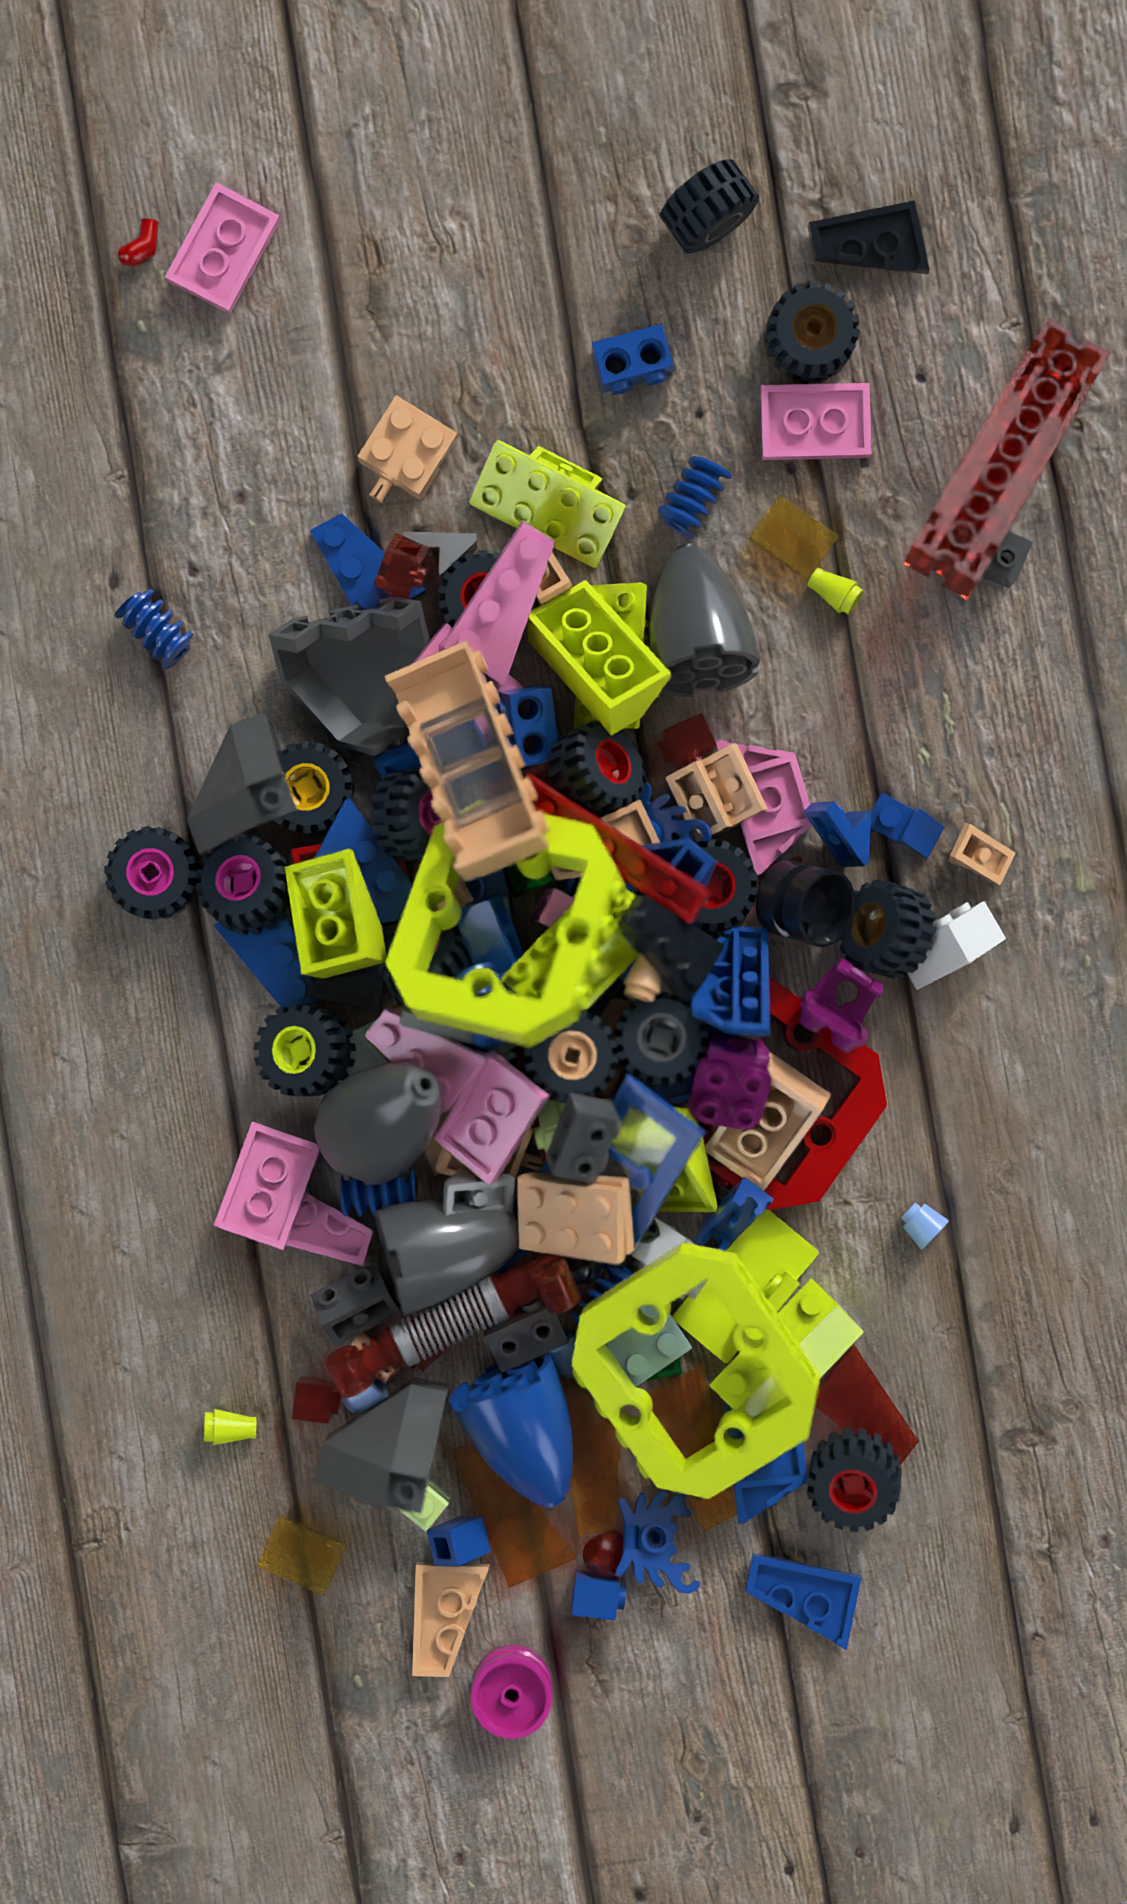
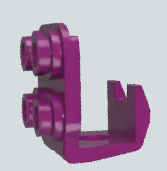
(846, 1020)
(731, 1082)

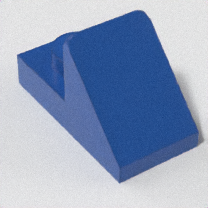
(905, 825)
(843, 834)

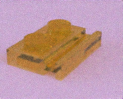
(793, 537)
(302, 1555)

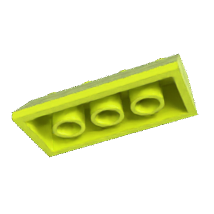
(597, 656)
(820, 1330)

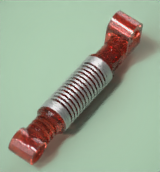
(491, 1300)

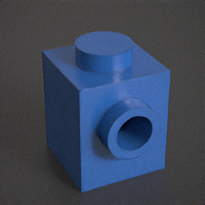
(458, 1541)
(596, 1596)

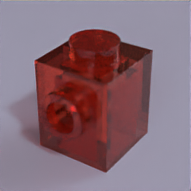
(402, 567)
(687, 741)
(315, 1400)

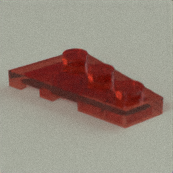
(857, 1400)

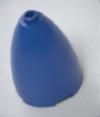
(521, 1427)

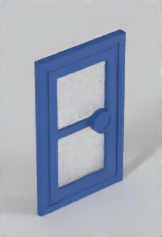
(649, 1150)

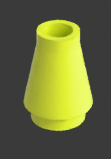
(836, 590)
(228, 1427)

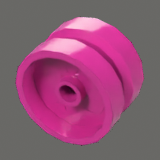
(497, 1707)

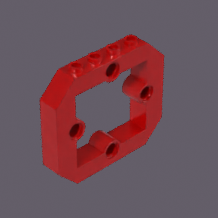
(846, 1125)

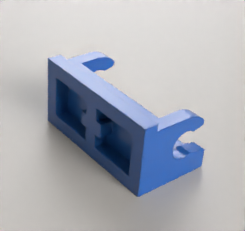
(490, 933)
(733, 1214)

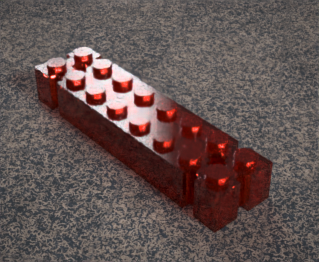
(1006, 458)

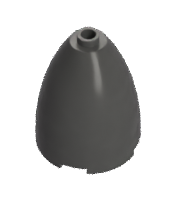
(700, 626)
(378, 1121)
(442, 1254)

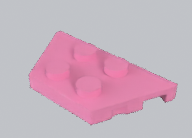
(786, 798)

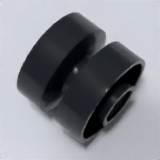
(805, 903)

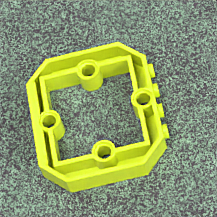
(501, 1013)
(657, 1455)

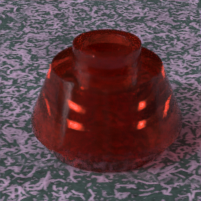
(604, 1553)

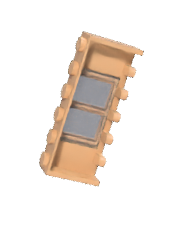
(469, 761)

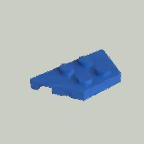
(382, 875)
(768, 1482)

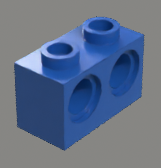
(628, 350)
(538, 722)

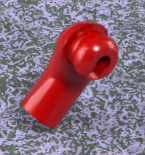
(143, 247)

